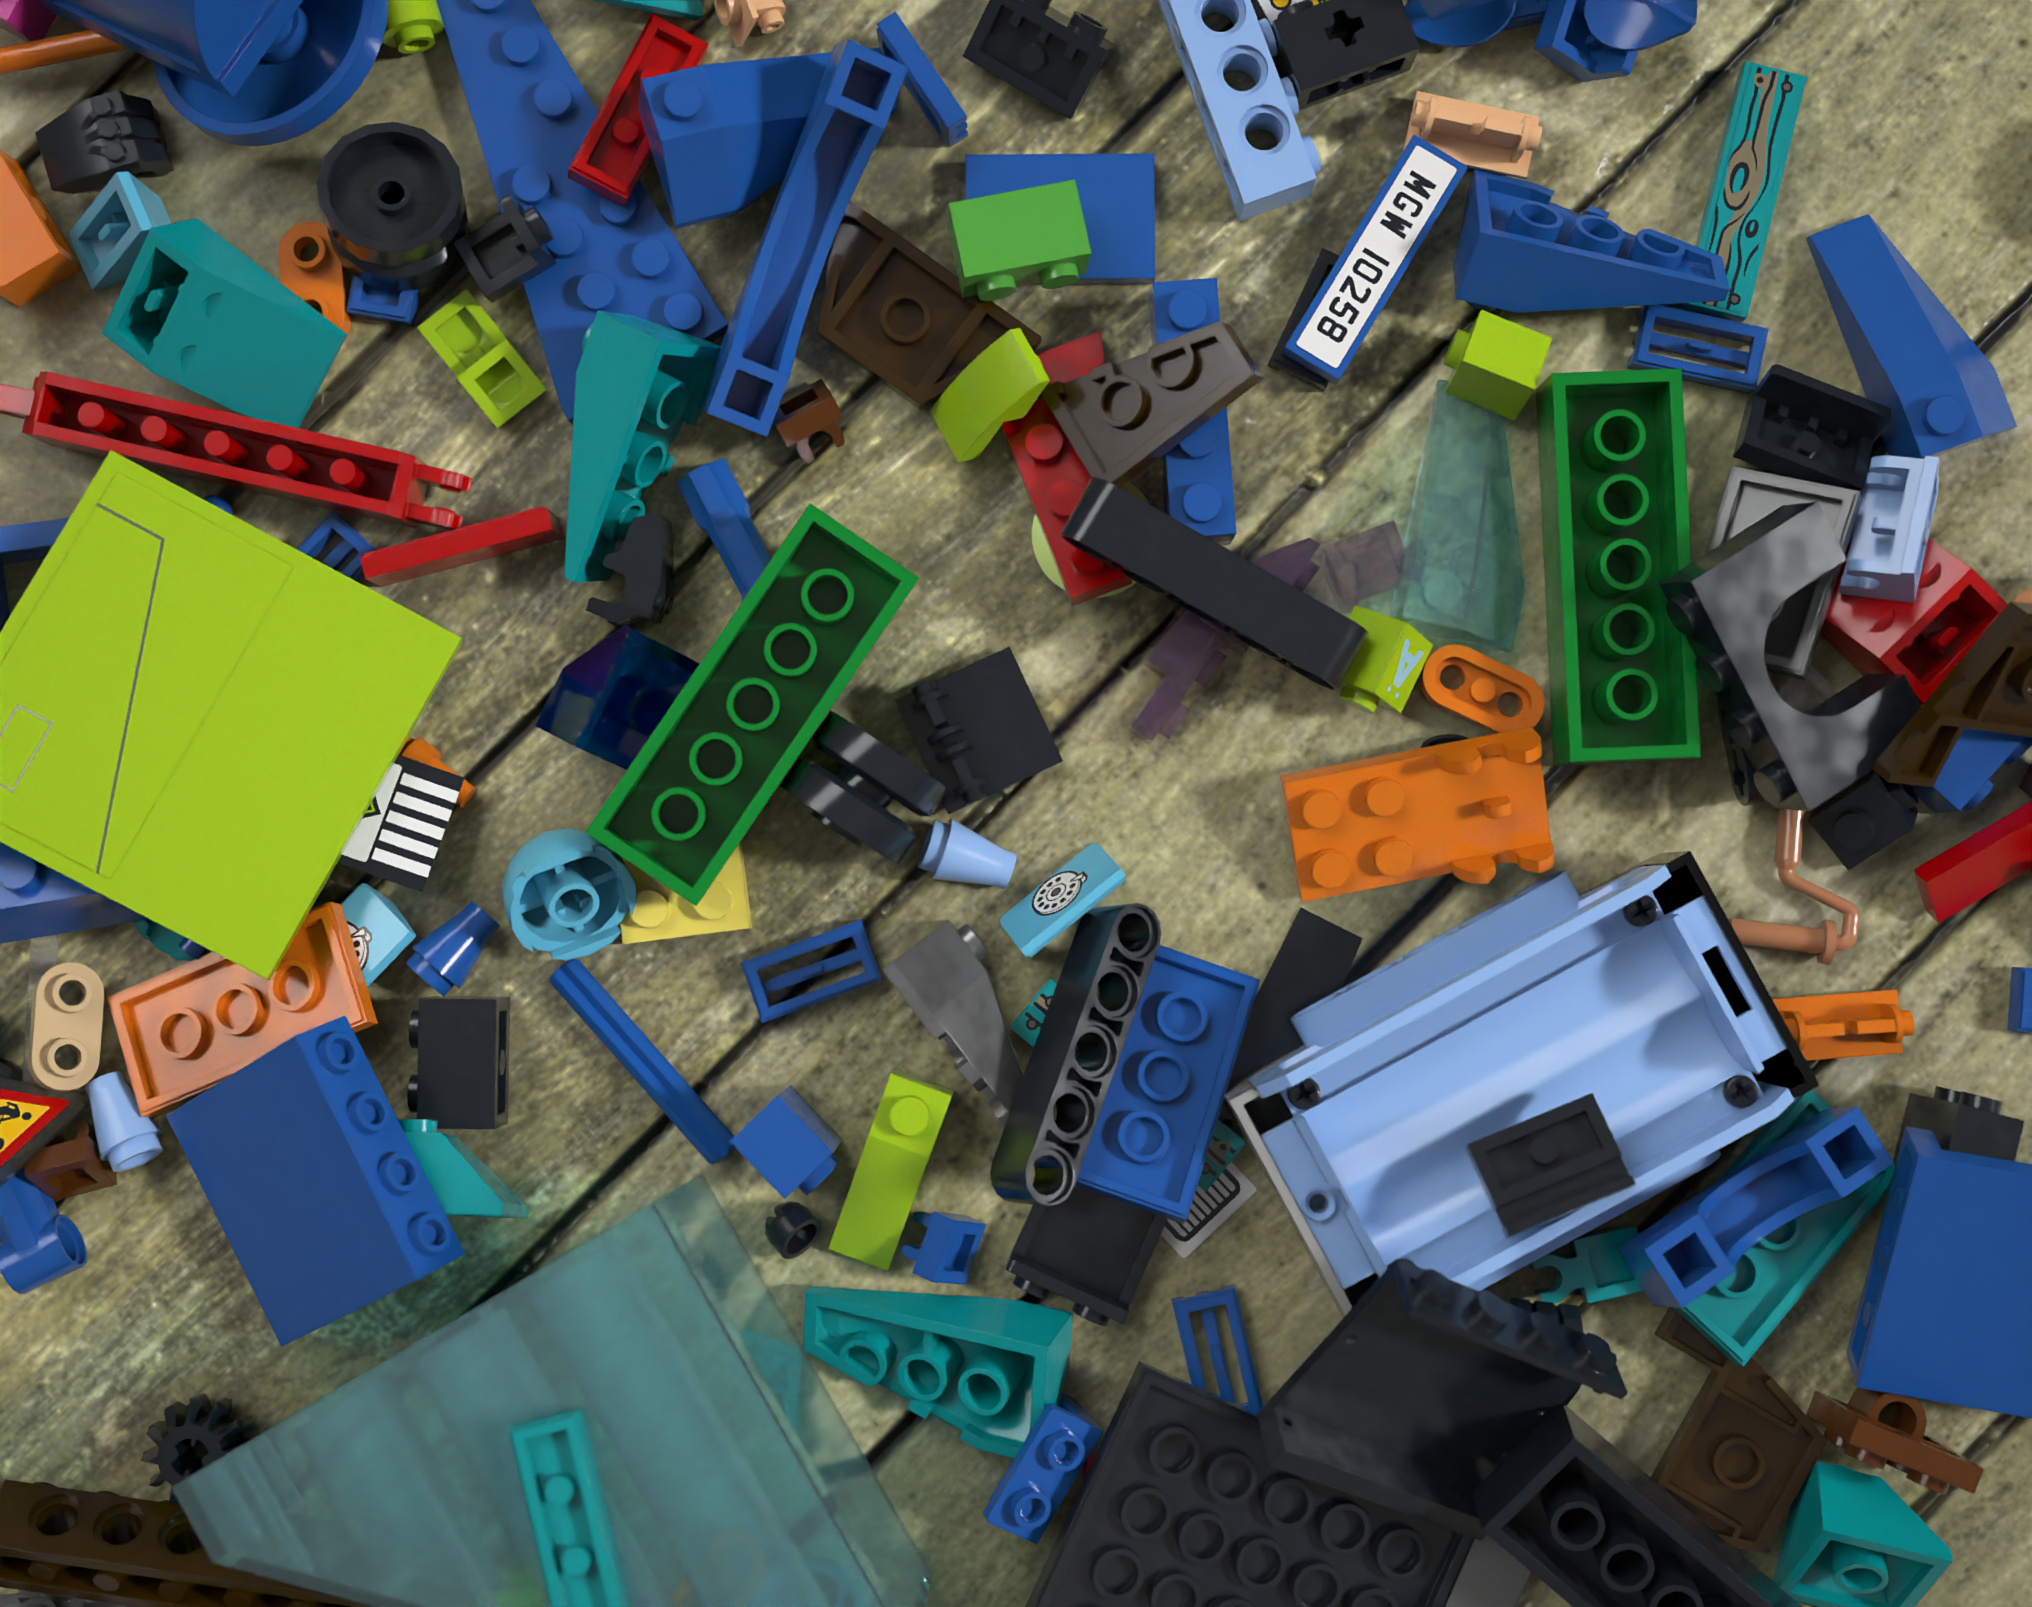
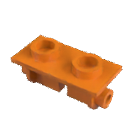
(1846, 1024)

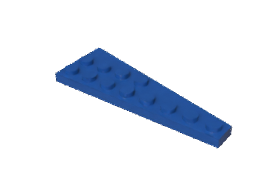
(530, 127)

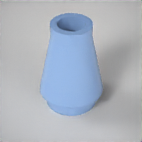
(964, 856)
(120, 1131)

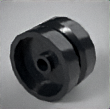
(393, 206)
(863, 788)

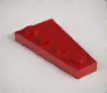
(1056, 473)

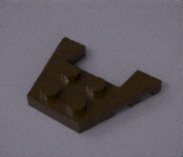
(1983, 692)
(1738, 1446)

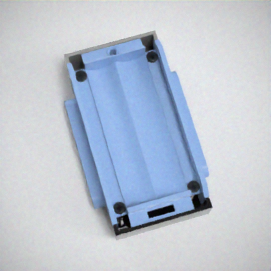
(1496, 1022)

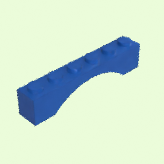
(814, 195)

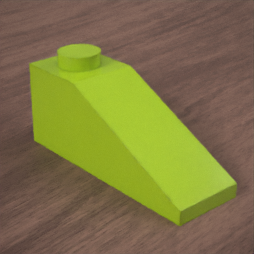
(890, 1169)

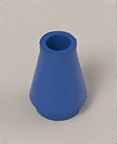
(453, 948)

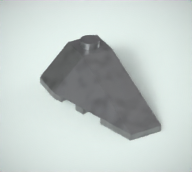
(958, 1003)

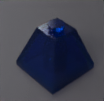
(615, 695)

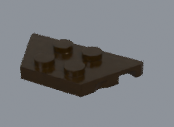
(903, 311)

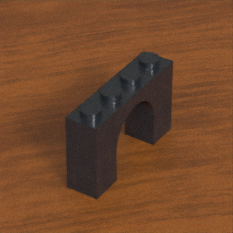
(1725, 612)

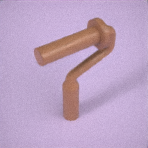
(1821, 940)

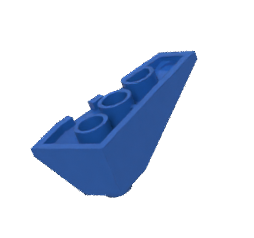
(727, 130)
(1538, 256)
(1907, 345)

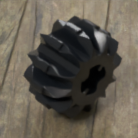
(184, 1430)

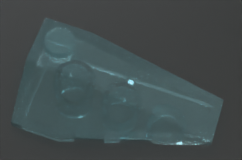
(1462, 534)

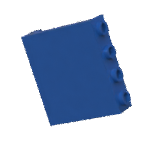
(314, 1181)
(1950, 1282)

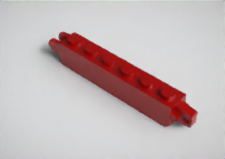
(232, 450)

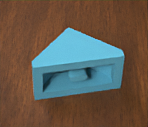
(115, 229)

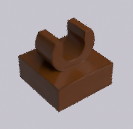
(806, 413)
(71, 1166)

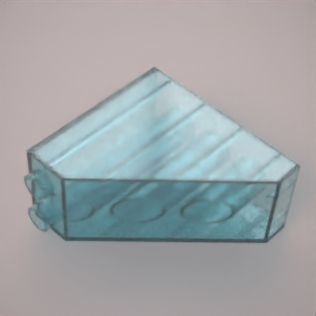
(701, 1416)

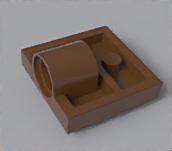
(1898, 1445)

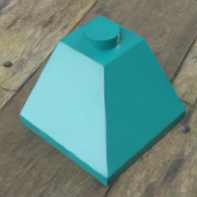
(460, 1177)
(1856, 1544)

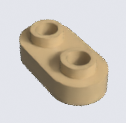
(65, 1025)

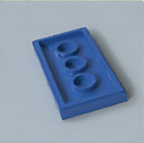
(1169, 1085)

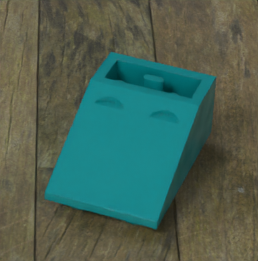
(222, 325)

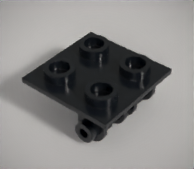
(979, 729)

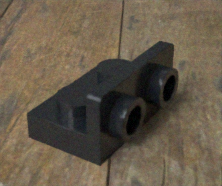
(1041, 51)

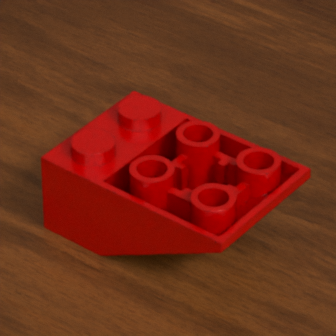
(1917, 637)

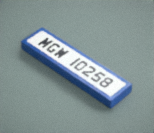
(1374, 259)

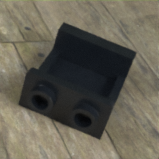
(1086, 1252)

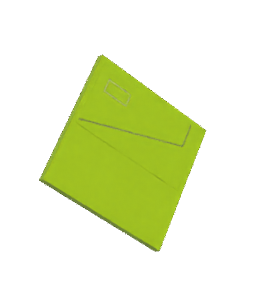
(200, 713)

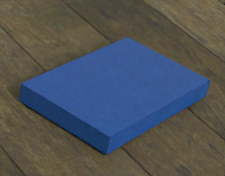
(1113, 196)

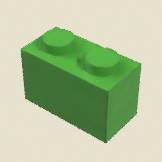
(1019, 240)

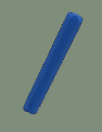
(642, 1060)

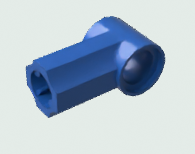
(35, 1238)

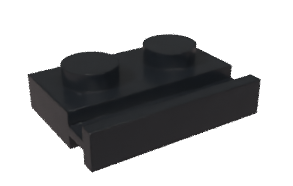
(1549, 1165)

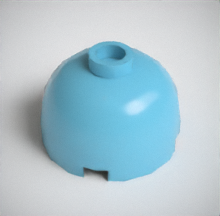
(567, 894)

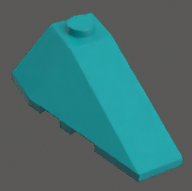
(628, 407)
(959, 1357)

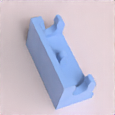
(1892, 528)

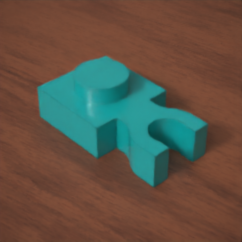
(1592, 1267)

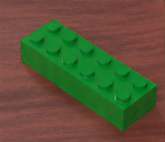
(1609, 538)
(752, 705)

